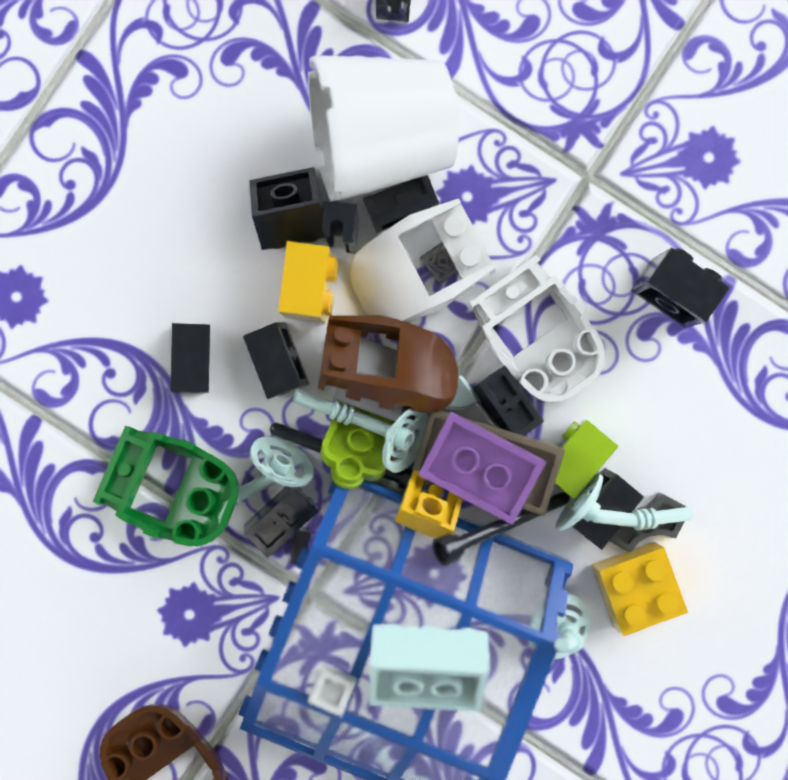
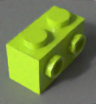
(583, 457)

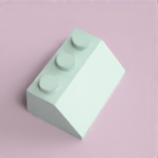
(428, 667)

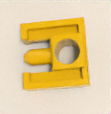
(428, 512)

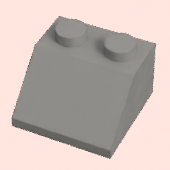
(379, 361)

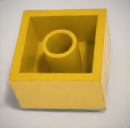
(307, 282)
(639, 588)

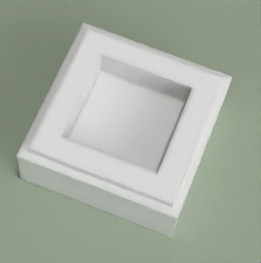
(332, 690)

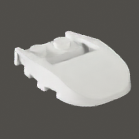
(388, 280)
(560, 360)

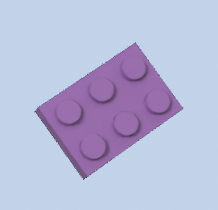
(482, 468)

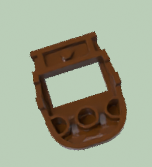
(424, 364)
(150, 741)

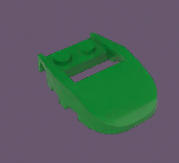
(201, 504)

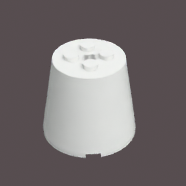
(381, 121)

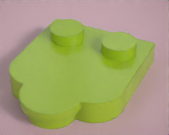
(354, 452)

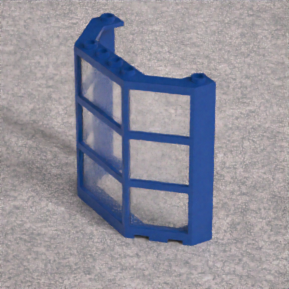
(382, 573)

